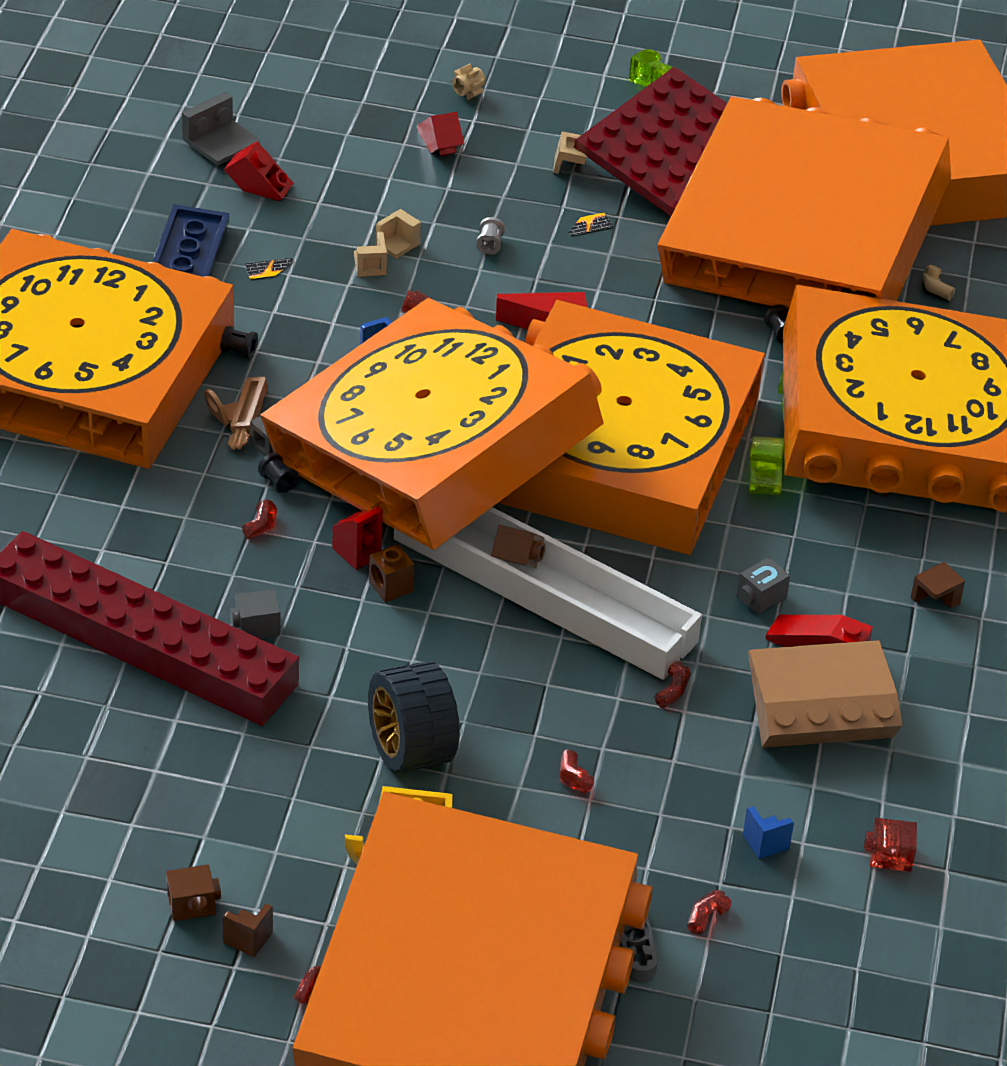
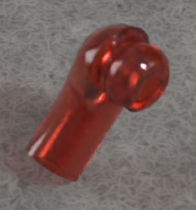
(704, 906)

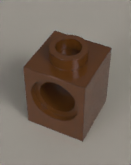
(518, 546)
(391, 573)
(192, 892)

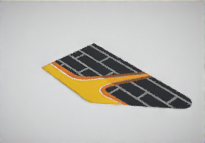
(590, 223)
(267, 268)

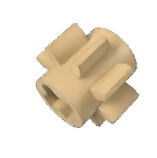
(468, 81)

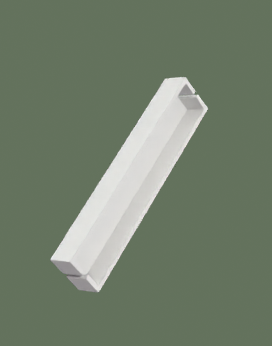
(574, 594)

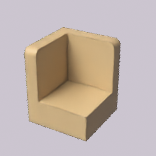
(566, 151)
(400, 233)
(371, 259)

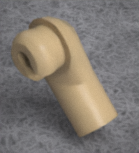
(934, 284)

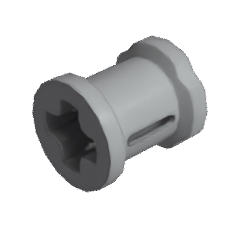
(488, 231)

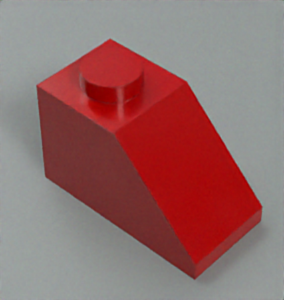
(442, 133)
(359, 536)

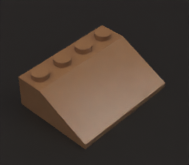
(824, 694)

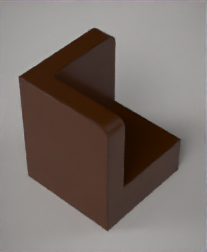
(940, 583)
(248, 931)

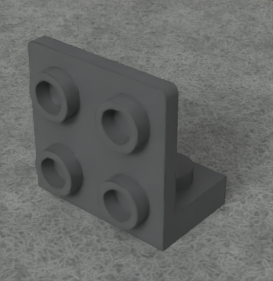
(213, 131)

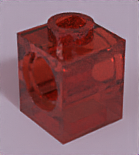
(892, 844)

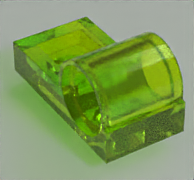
(647, 67)
(766, 465)

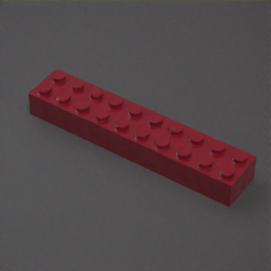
(146, 629)

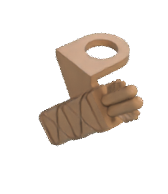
(239, 412)

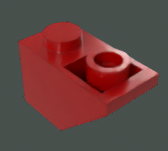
(258, 173)

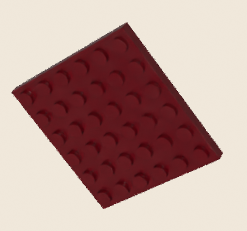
(656, 137)

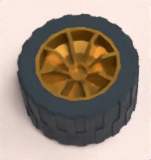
(413, 716)

